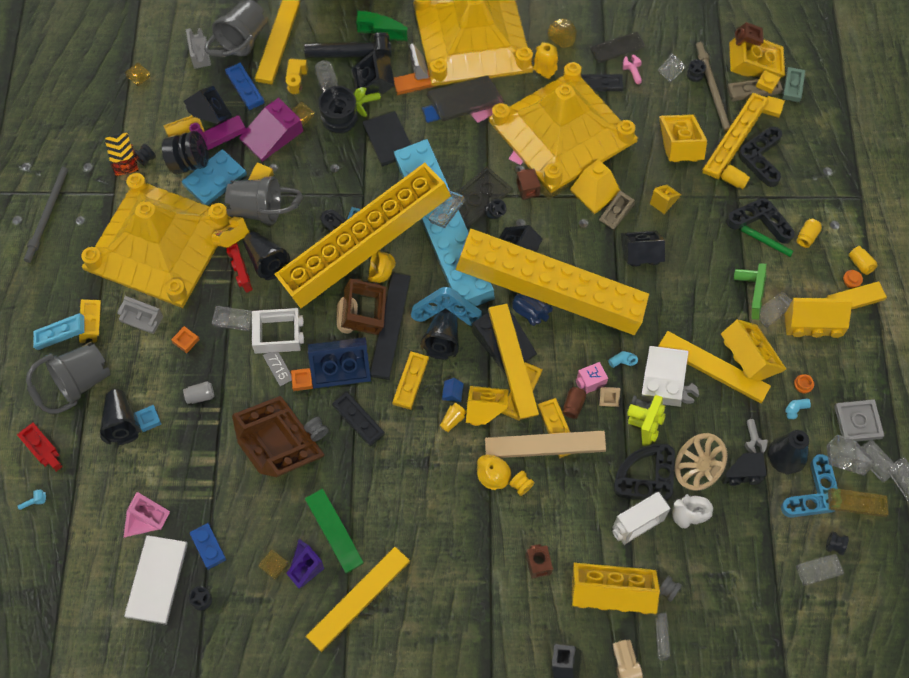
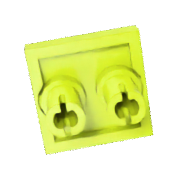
(648, 419)

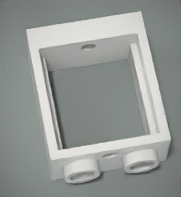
(277, 315)
(640, 518)

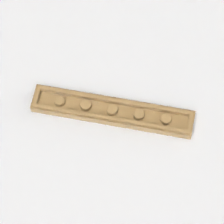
(546, 444)

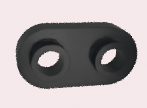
(331, 215)

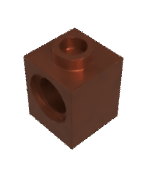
(528, 183)
(539, 570)

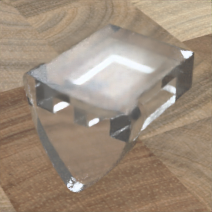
(672, 67)

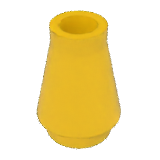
(452, 417)

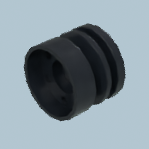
(338, 109)
(185, 152)

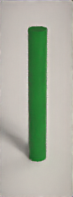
(768, 241)

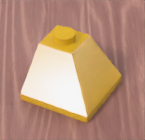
(595, 187)
(485, 404)

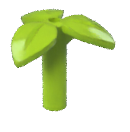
(360, 99)

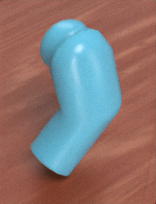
(623, 358)
(795, 405)

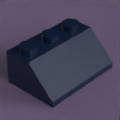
(339, 362)

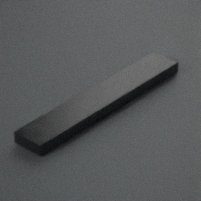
(389, 334)

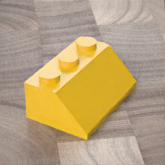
(818, 317)
(752, 350)

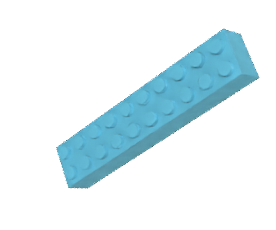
(446, 241)

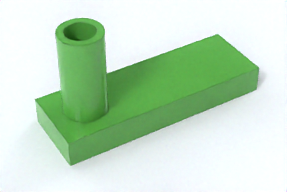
(758, 277)

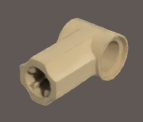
(626, 660)

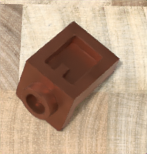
(749, 33)

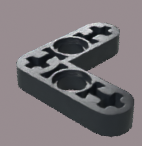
(757, 157)
(765, 213)

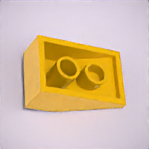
(754, 59)
(683, 138)

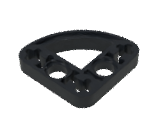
(659, 482)

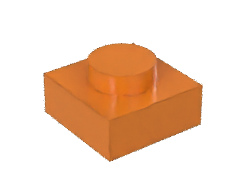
(185, 339)
(301, 379)

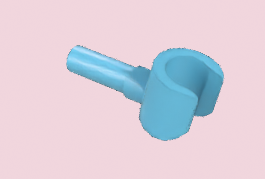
(39, 497)

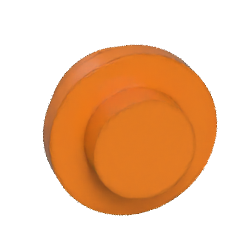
(852, 279)
(804, 383)

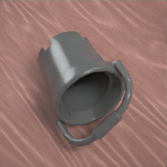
(237, 29)
(258, 199)
(72, 373)

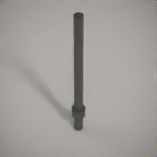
(33, 244)

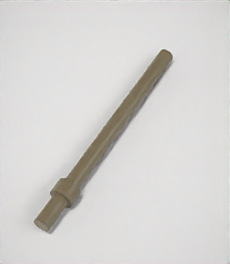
(713, 87)

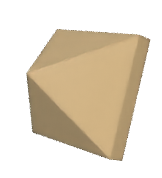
(609, 396)

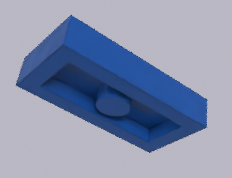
(207, 546)

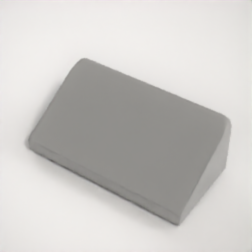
(418, 63)

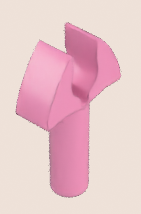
(633, 67)

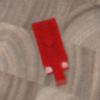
(238, 265)
(40, 446)

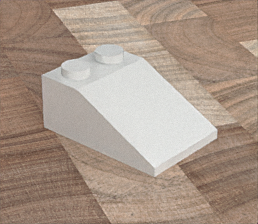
(665, 375)

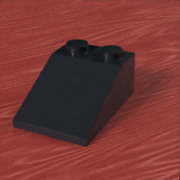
(485, 334)

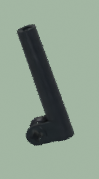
(350, 49)

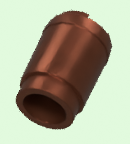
(574, 402)

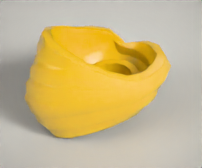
(381, 267)
(495, 477)

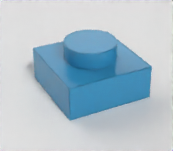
(148, 418)

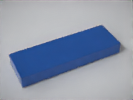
(244, 86)

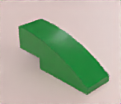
(373, 23)

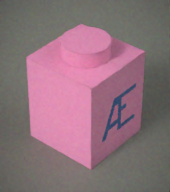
(591, 378)

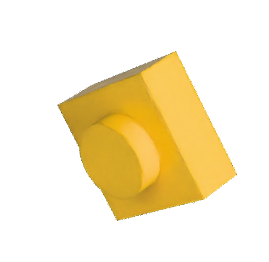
(767, 82)

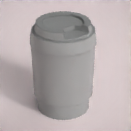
(199, 393)

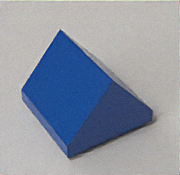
(430, 113)
(452, 390)

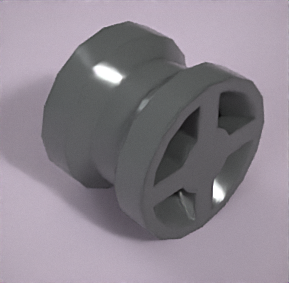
(316, 429)
(669, 588)

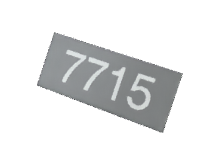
(278, 367)

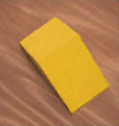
(664, 197)

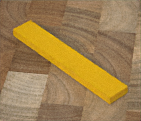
(277, 41)
(735, 135)
(513, 361)
(717, 368)
(357, 599)

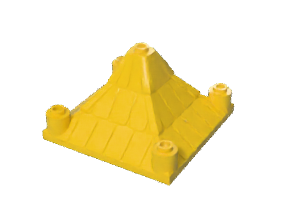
(472, 39)
(562, 129)
(156, 242)

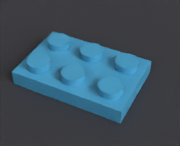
(212, 181)

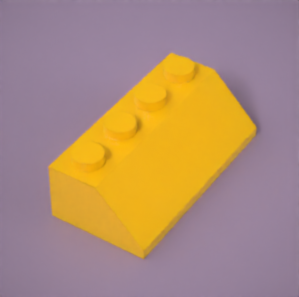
(615, 588)

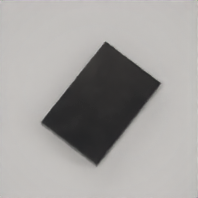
(386, 136)

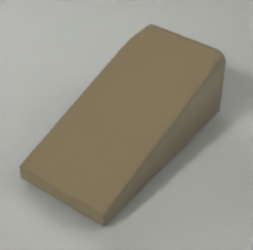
(617, 210)

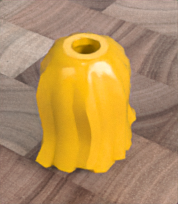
(545, 60)

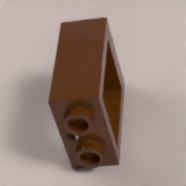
(359, 322)

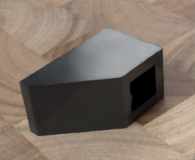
(748, 468)
(566, 661)

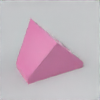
(144, 516)

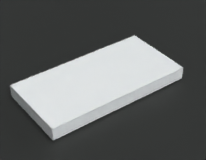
(156, 580)

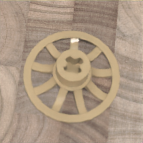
(704, 464)

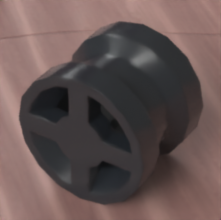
(696, 70)
(144, 154)
(499, 209)
(837, 543)
(198, 594)

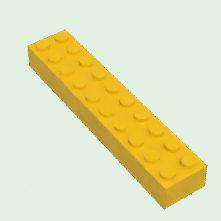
(363, 235)
(553, 282)

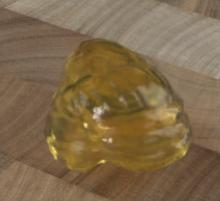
(562, 32)

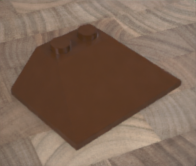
(274, 438)

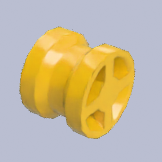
(521, 483)

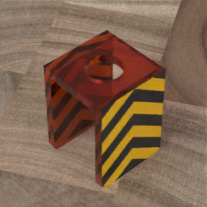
(121, 154)

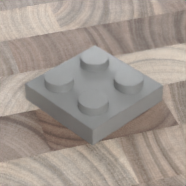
(859, 420)

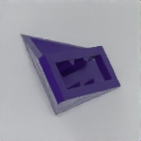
(304, 565)

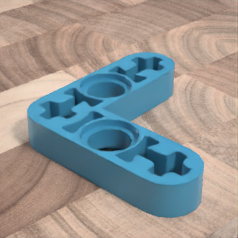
(445, 298)
(819, 498)

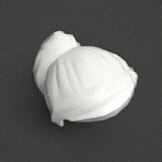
(691, 510)

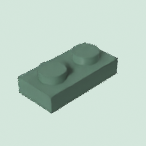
(793, 84)

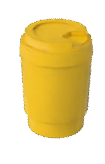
(735, 177)
(809, 233)
(863, 260)

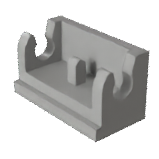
(196, 48)
(140, 315)

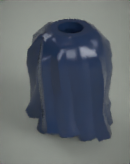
(531, 309)

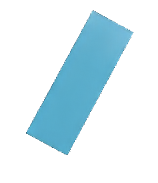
(59, 331)

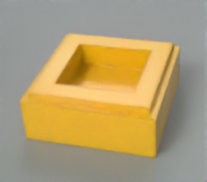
(774, 107)

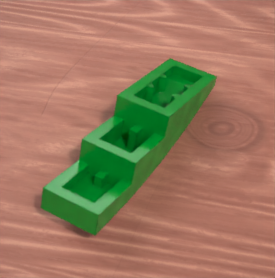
(334, 531)

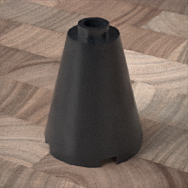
(265, 255)
(442, 336)
(118, 419)
(789, 452)

